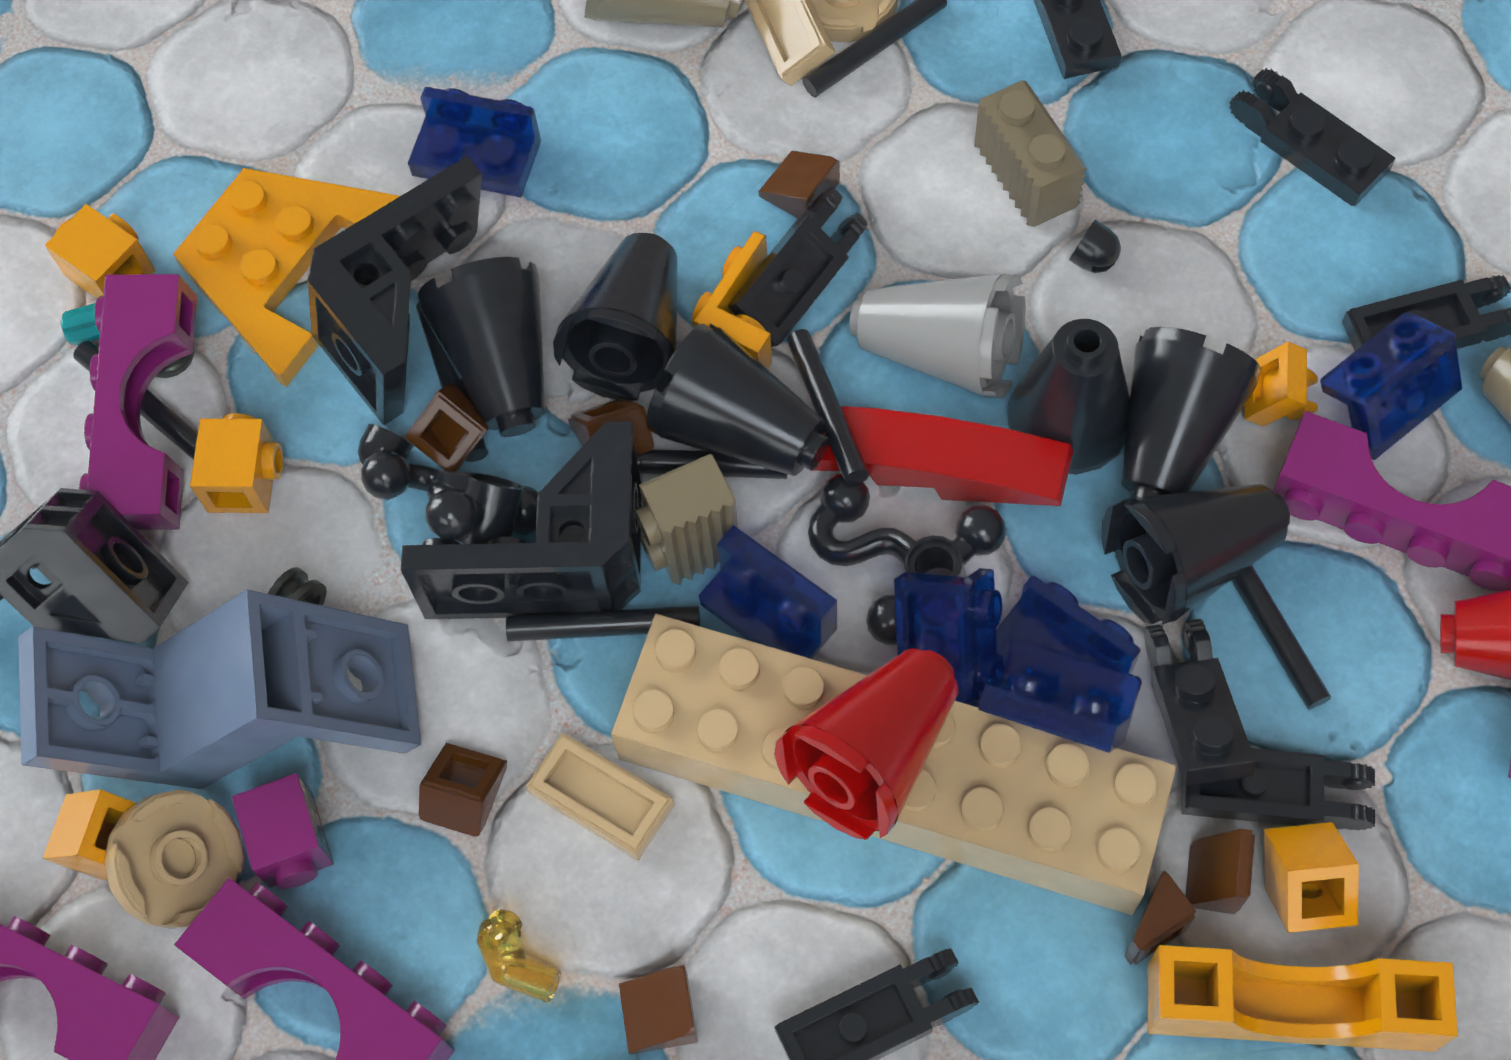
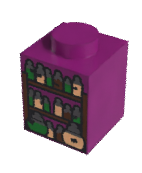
(283, 832)

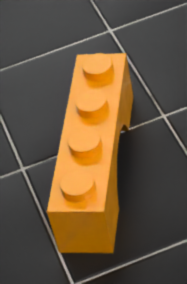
(1347, 1005)

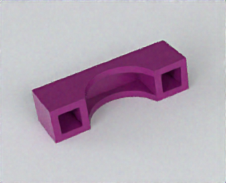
(142, 329)
(1335, 481)
(252, 947)
(93, 1013)

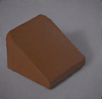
(800, 181)
(587, 422)
(448, 429)
(460, 789)
(1221, 871)
(1163, 919)
(658, 1011)

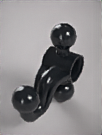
(460, 504)
(977, 533)

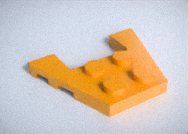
(258, 248)

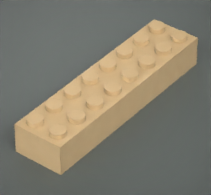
(984, 798)

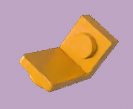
(713, 306)

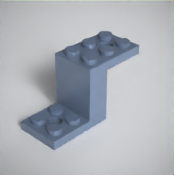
(216, 692)

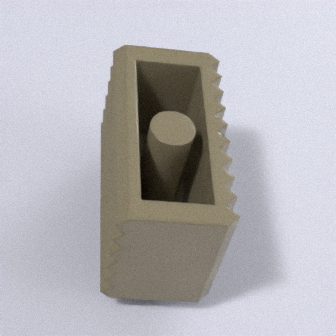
(1029, 153)
(686, 518)

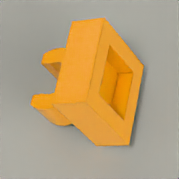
(1281, 386)

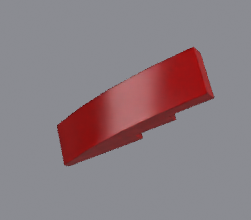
(957, 457)

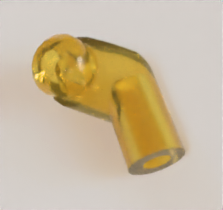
(506, 961)

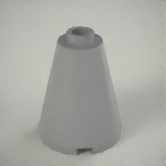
(947, 329)

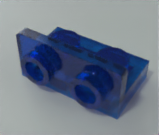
(493, 133)
(1396, 379)
(768, 598)
(1053, 619)
(954, 620)
(1063, 696)

